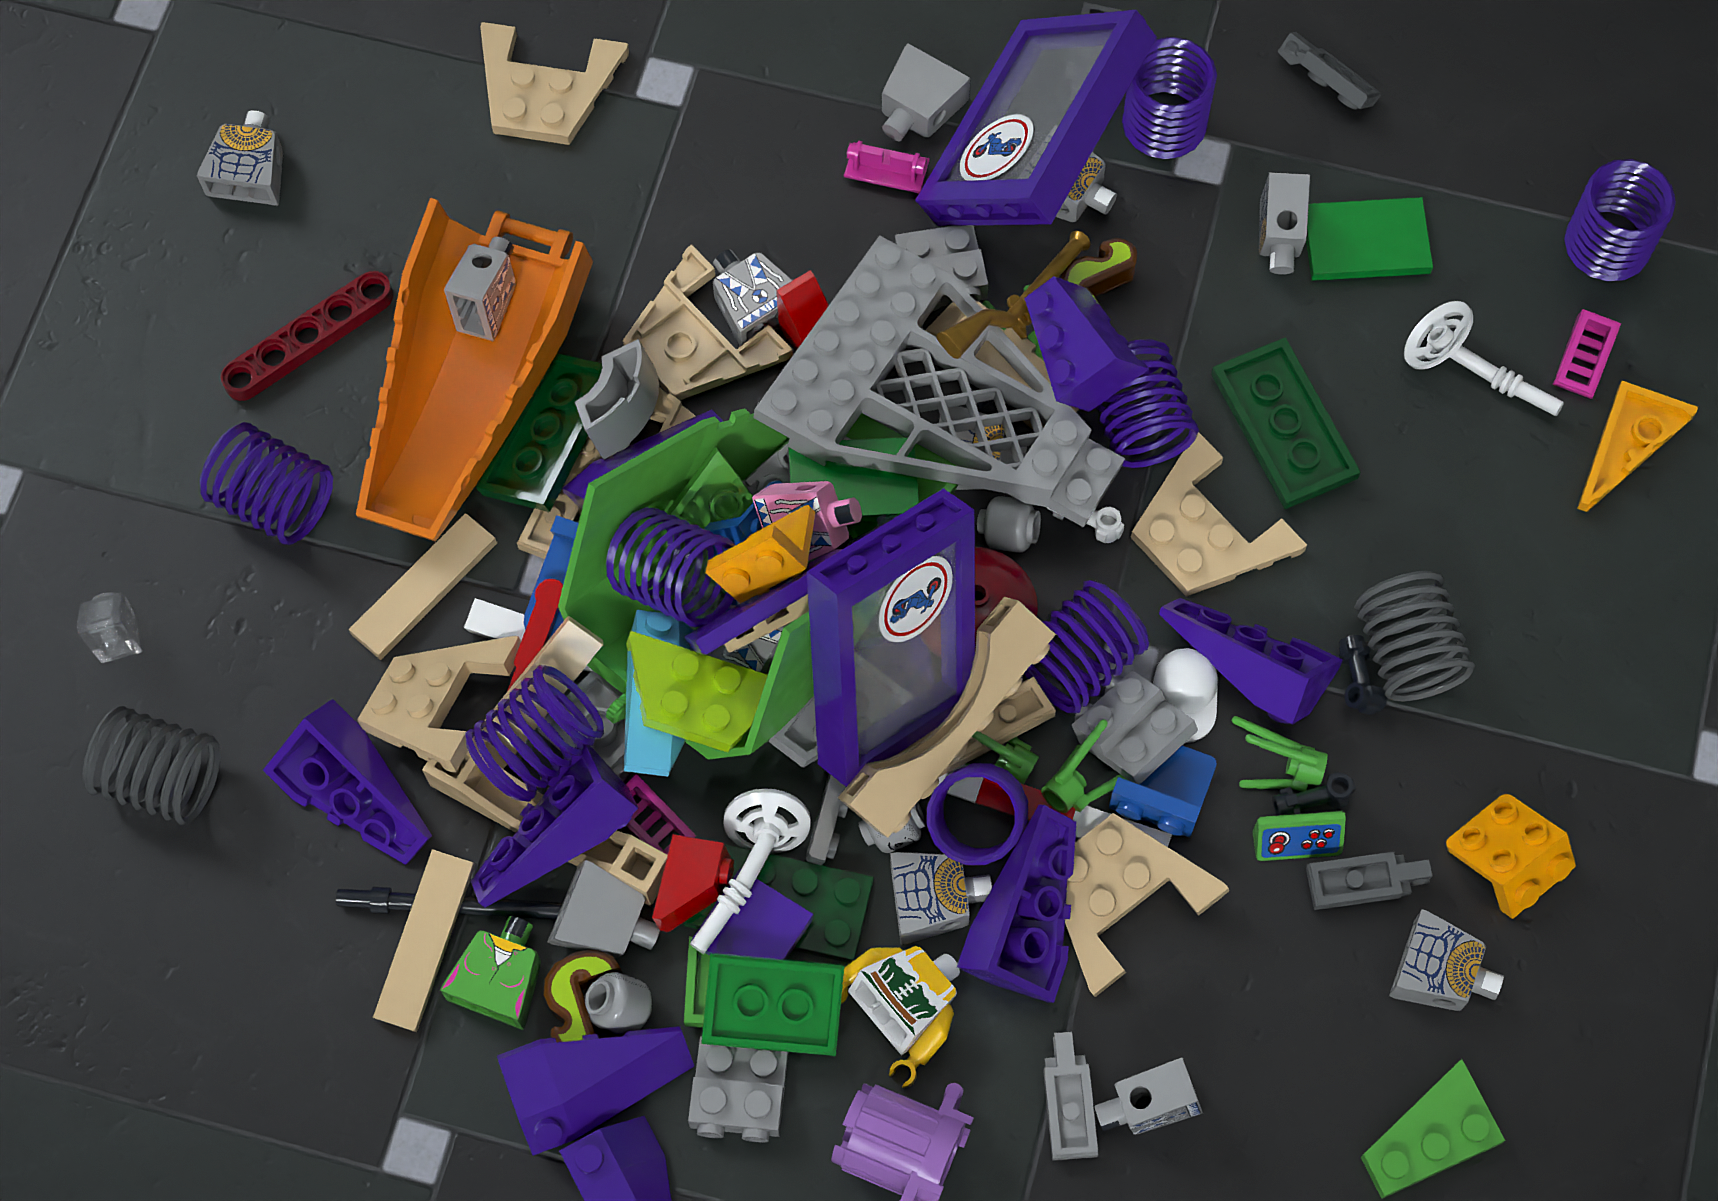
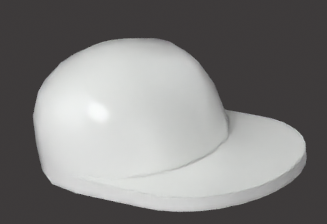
(1191, 686)

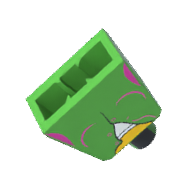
(496, 974)

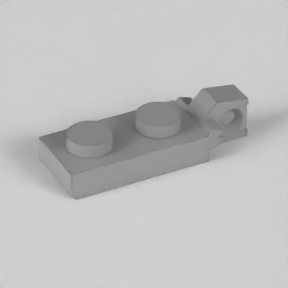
(1069, 1102)

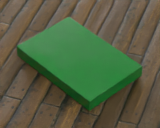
(1368, 239)
(874, 489)
(772, 1004)

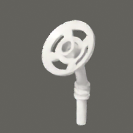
(1449, 344)
(765, 834)

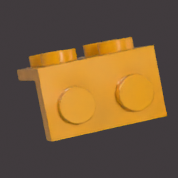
(765, 556)
(1514, 851)

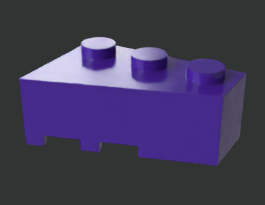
(1079, 345)

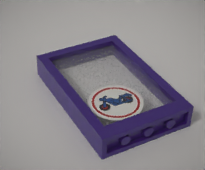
(1036, 120)
(892, 634)

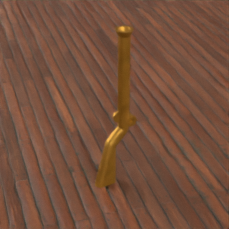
(961, 335)

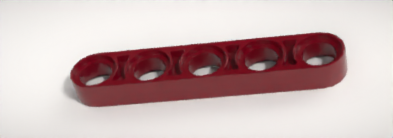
(298, 353)

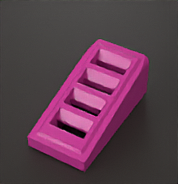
(1596, 324)
(649, 798)

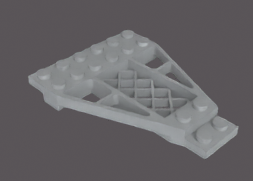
(866, 333)

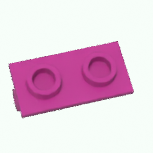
(886, 167)

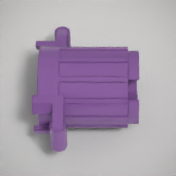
(902, 1141)

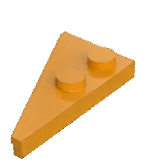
(1634, 430)

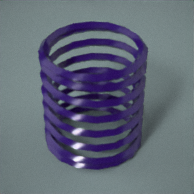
(1195, 111)
(1643, 240)
(1154, 417)
(292, 479)
(674, 526)
(1104, 630)
(548, 698)
(948, 843)

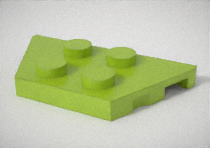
(693, 692)

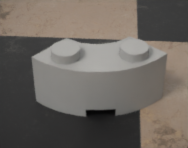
(620, 399)

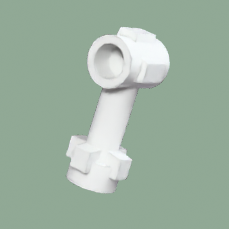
(1106, 524)

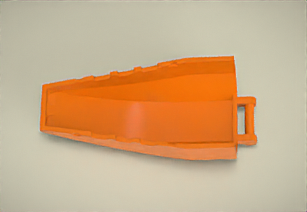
(456, 394)

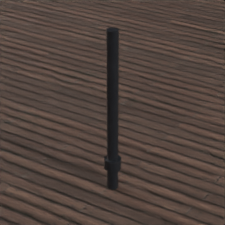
(383, 900)

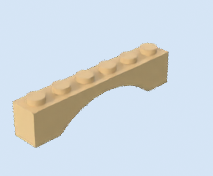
(1004, 650)
(619, 855)

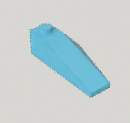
(647, 748)

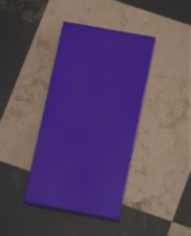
(751, 611)

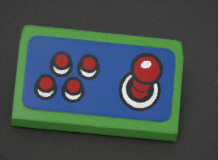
(1299, 836)

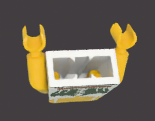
(905, 999)

